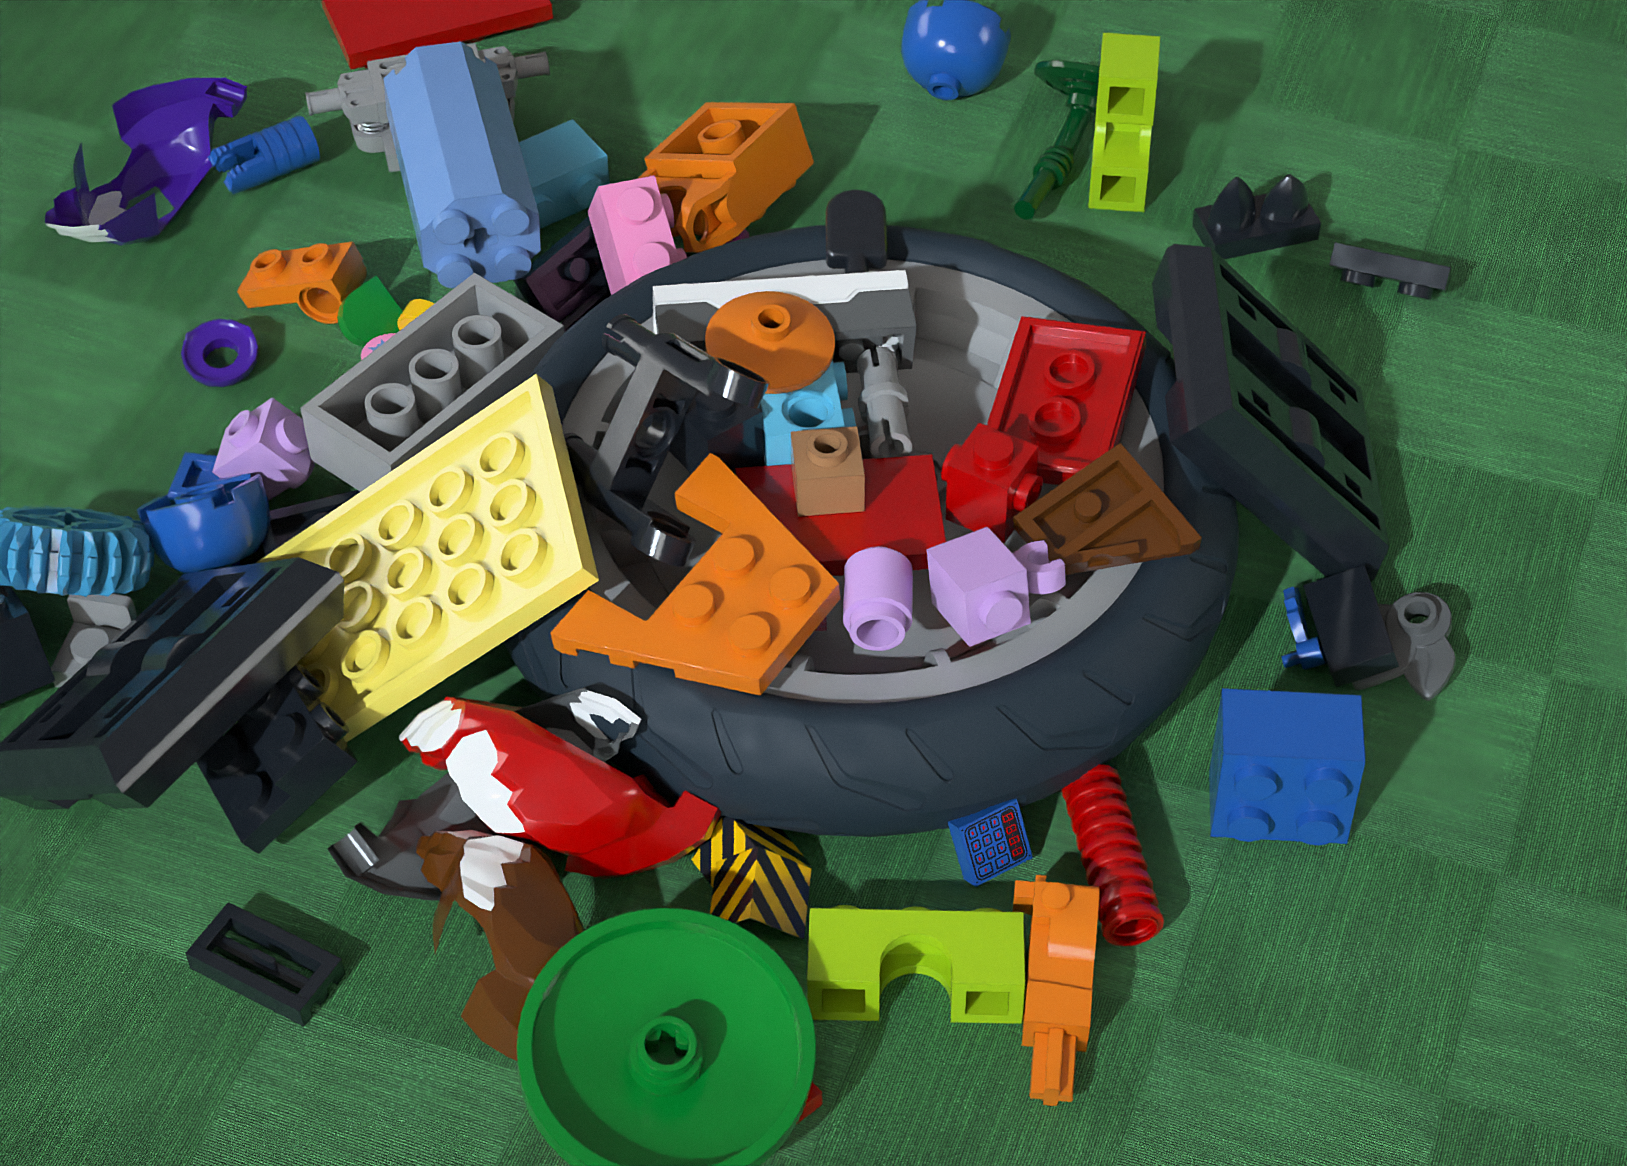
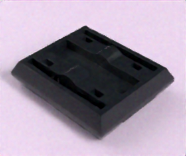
(1268, 414)
(169, 685)

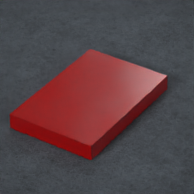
(1067, 391)
(898, 511)

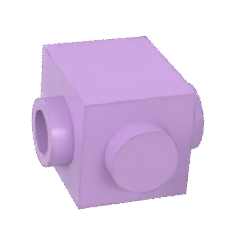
(269, 444)

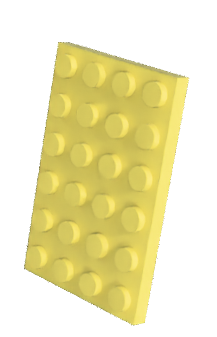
(448, 556)

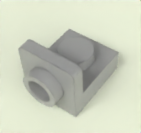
(95, 624)

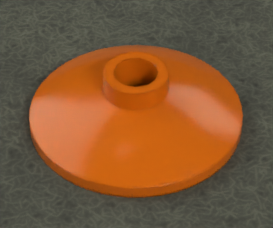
(774, 337)

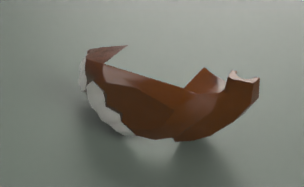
(519, 905)

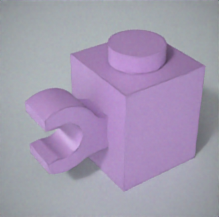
(986, 586)

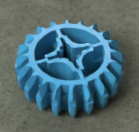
(73, 551)

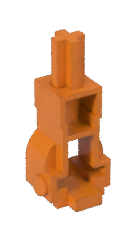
(1057, 981)

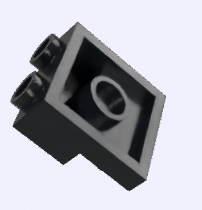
(277, 759)

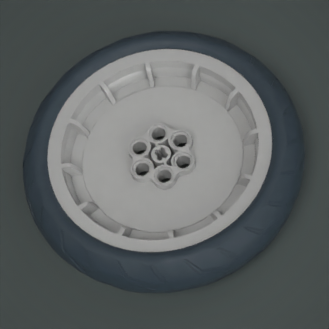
(932, 725)

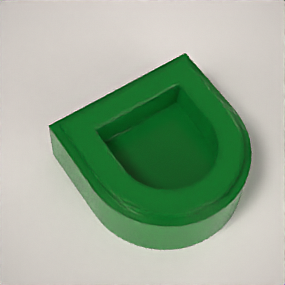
(368, 313)

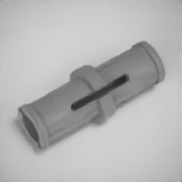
(884, 404)

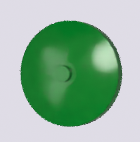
(666, 1044)

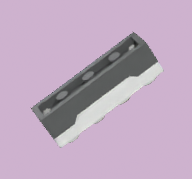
(861, 307)

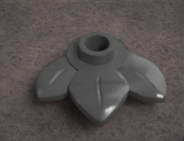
(1419, 647)

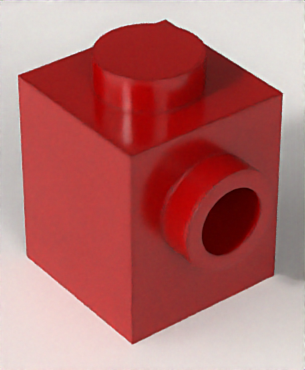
(990, 480)

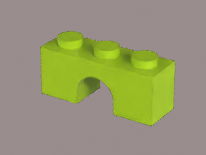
(1124, 121)
(969, 952)

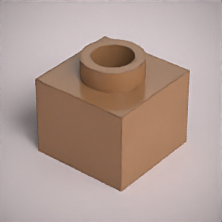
(827, 471)

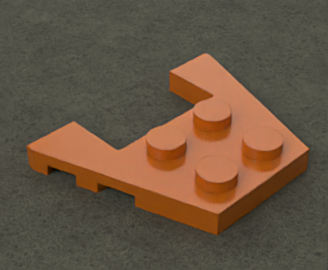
(735, 610)

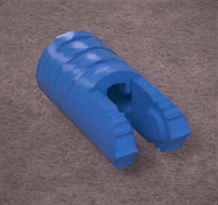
(266, 154)

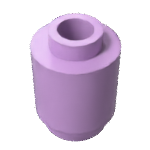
(877, 598)

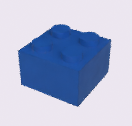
(1286, 766)

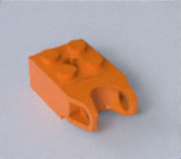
(728, 168)

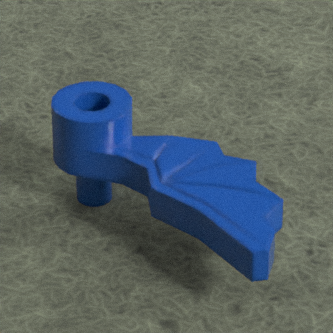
(1309, 651)

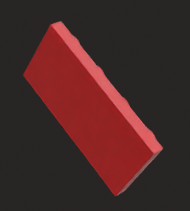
(395, 27)

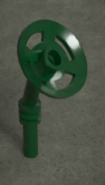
(1058, 159)

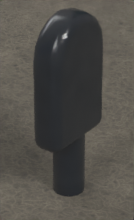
(856, 232)

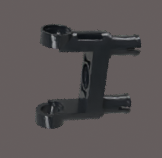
(624, 468)

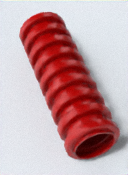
(1113, 857)

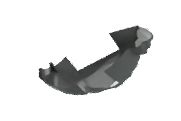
(391, 860)

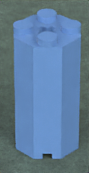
(462, 166)

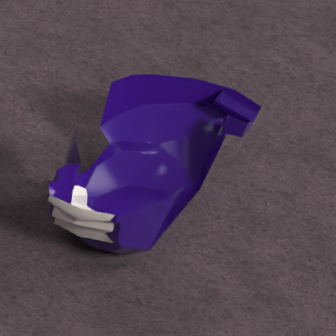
(170, 142)

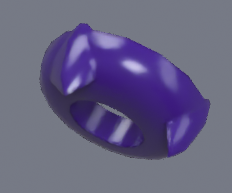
(215, 335)

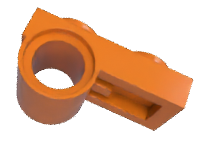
(310, 276)

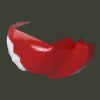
(554, 792)

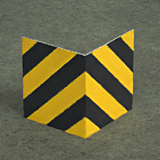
(736, 836)
(762, 888)

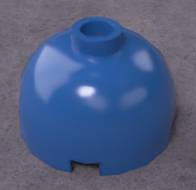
(953, 47)
(210, 524)

